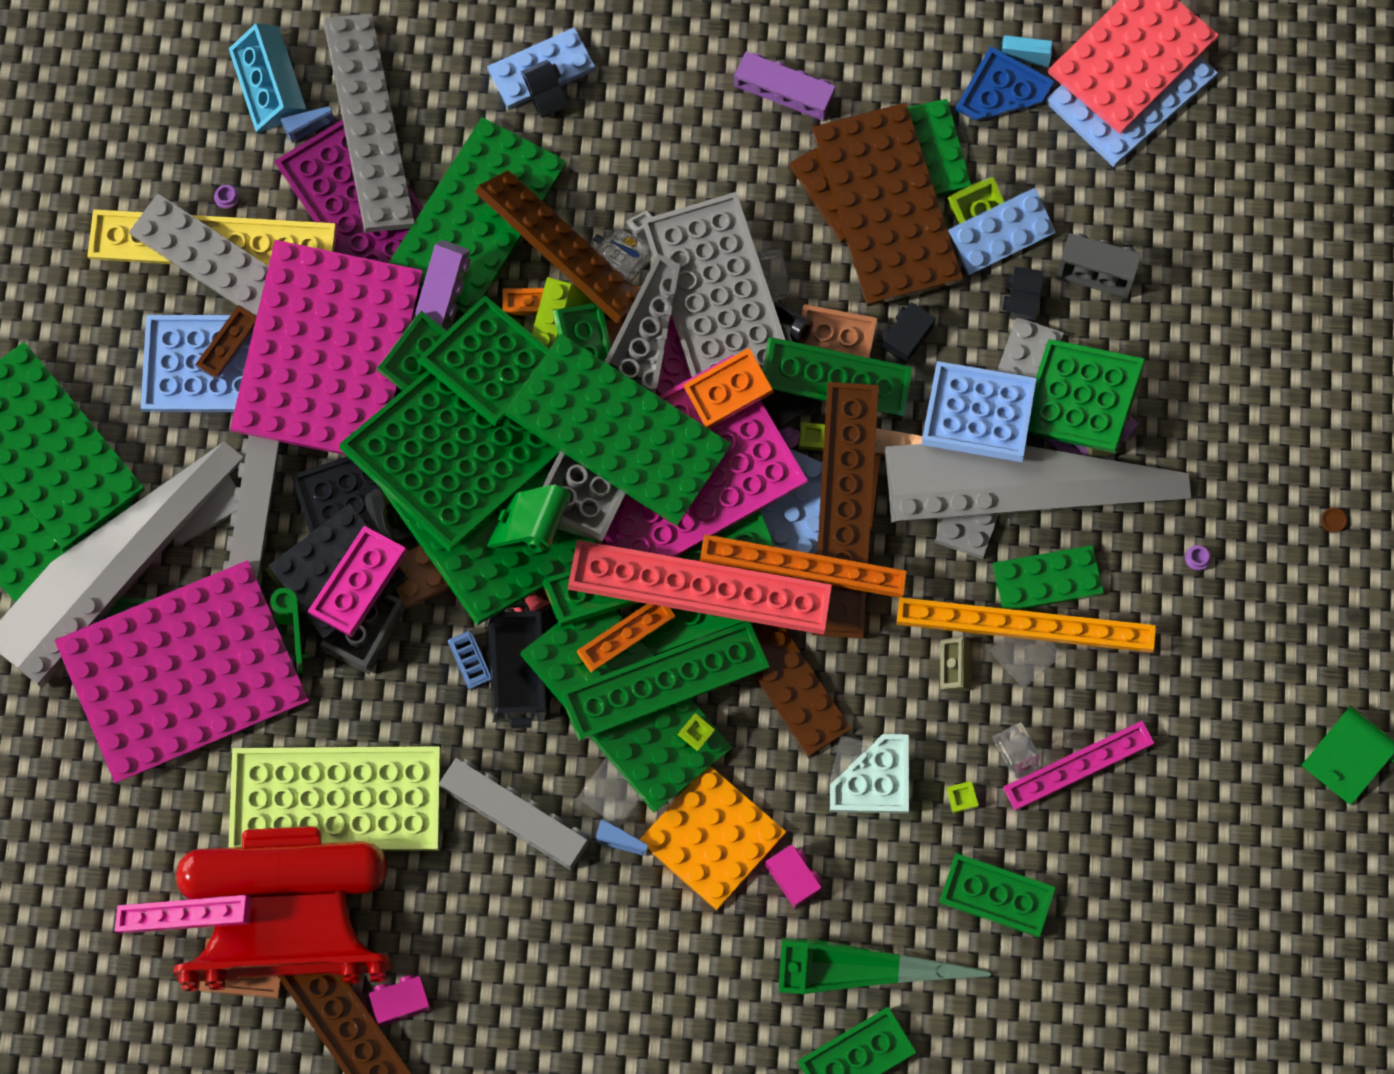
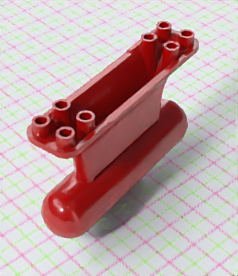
(296, 907)

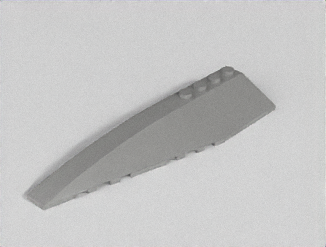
(639, 356)
(957, 484)
(104, 566)

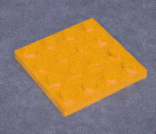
(712, 837)

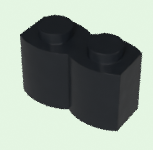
(545, 88)
(1024, 294)

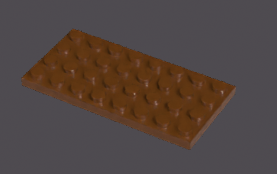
(886, 204)

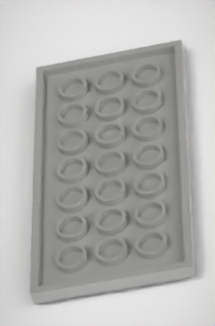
(720, 286)

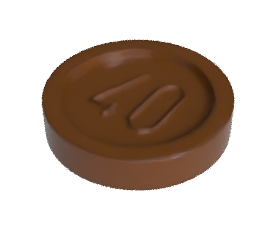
(1333, 520)

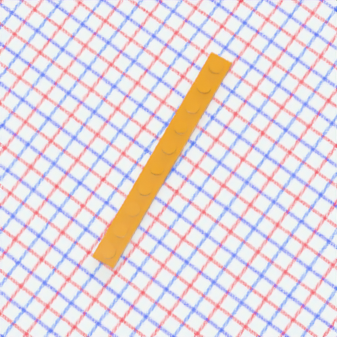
(1026, 625)

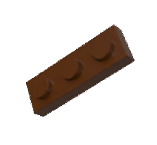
(227, 343)

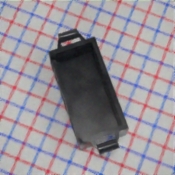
(516, 689)

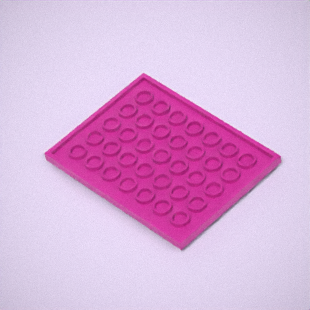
(318, 345)
(747, 479)
(181, 671)

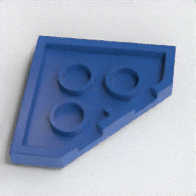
(1002, 87)

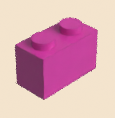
(794, 876)
(399, 1000)

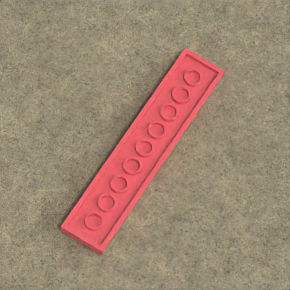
(700, 587)

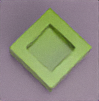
(812, 436)
(696, 732)
(962, 797)

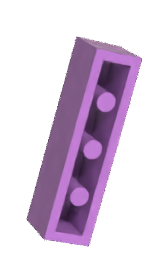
(784, 85)
(444, 282)

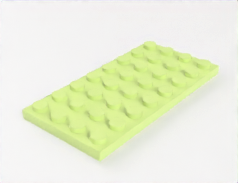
(345, 791)

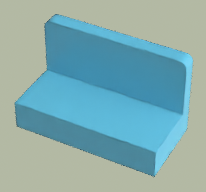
(1028, 50)

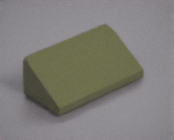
(956, 664)

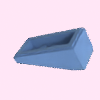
(306, 123)
(463, 639)
(616, 838)

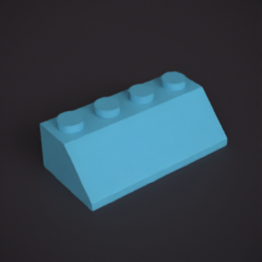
(266, 76)

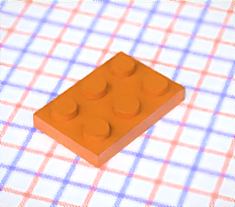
(728, 388)

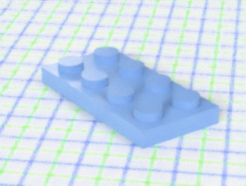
(563, 49)
(1001, 231)

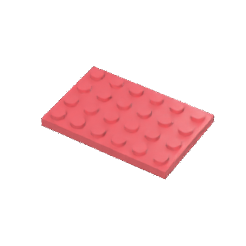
(1132, 57)

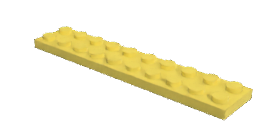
(112, 241)

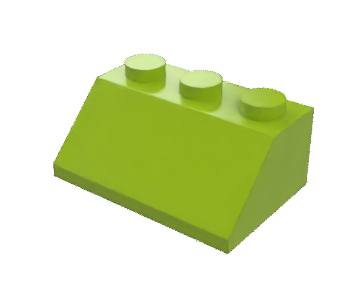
(555, 296)

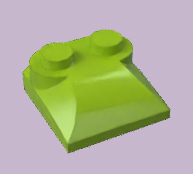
(975, 199)

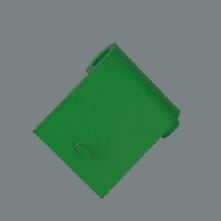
(531, 518)
(287, 613)
(1350, 755)

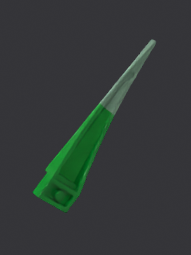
(828, 966)

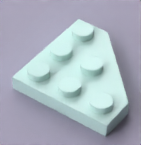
(875, 779)

